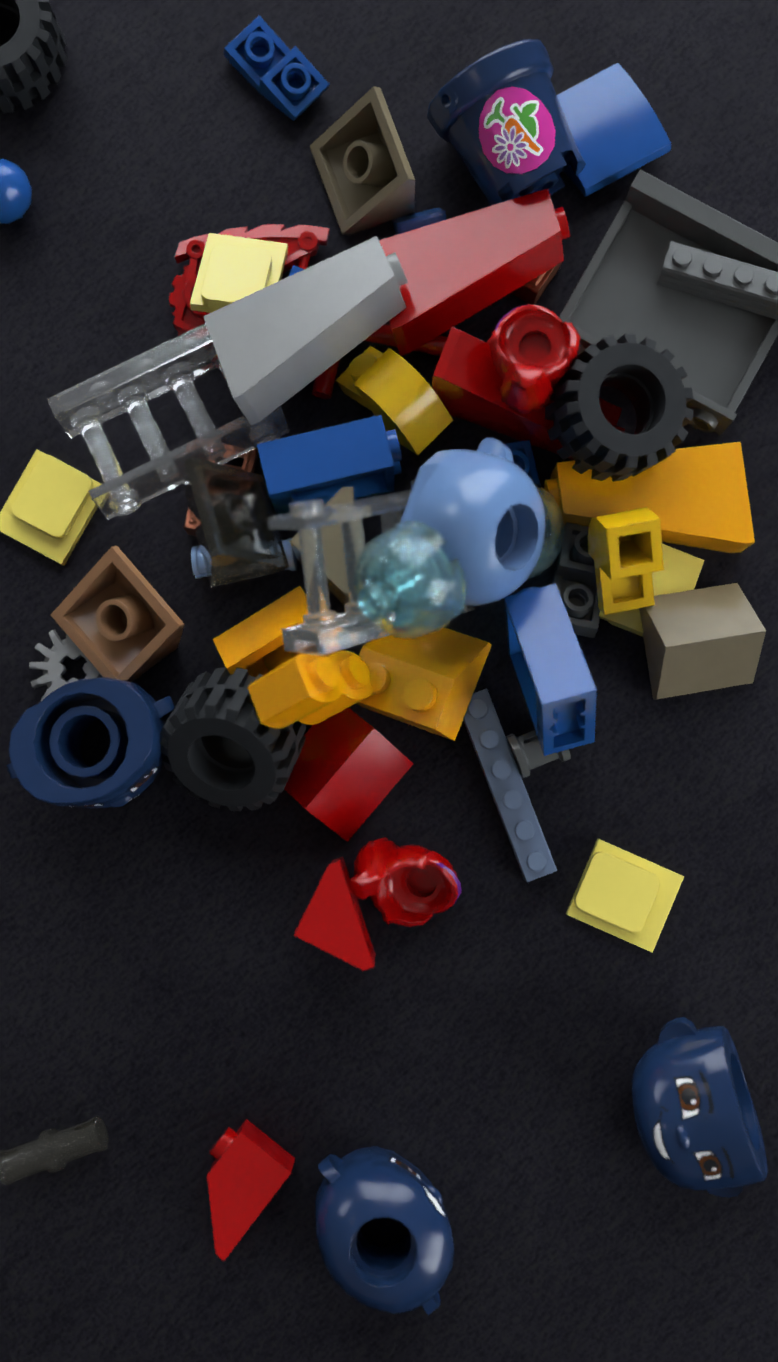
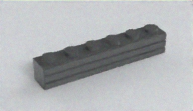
(720, 279)

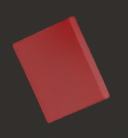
(345, 772)
(336, 920)

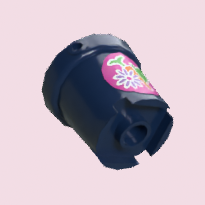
(508, 122)

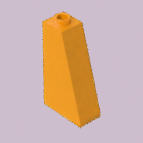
(694, 492)

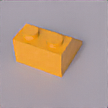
(258, 640)
(424, 678)

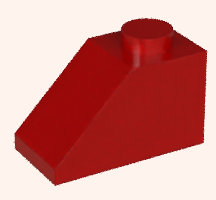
(243, 1181)

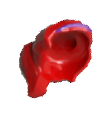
(532, 355)
(404, 881)

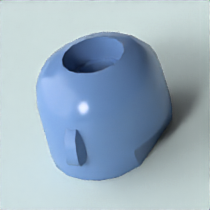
(484, 514)

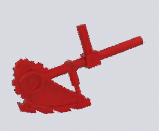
(302, 245)

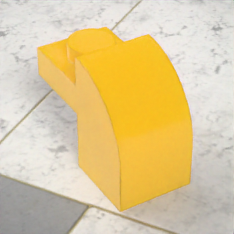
(399, 394)
(625, 554)

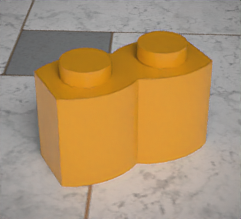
(310, 689)

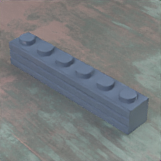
(507, 788)

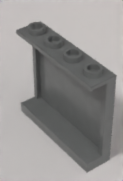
(621, 296)

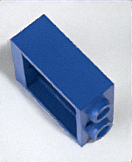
(331, 458)
(550, 669)

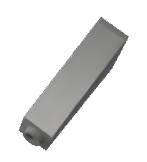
(303, 325)

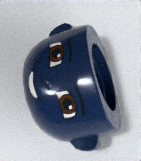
(49, 739)
(698, 1111)
(380, 1185)

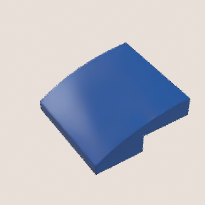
(611, 128)

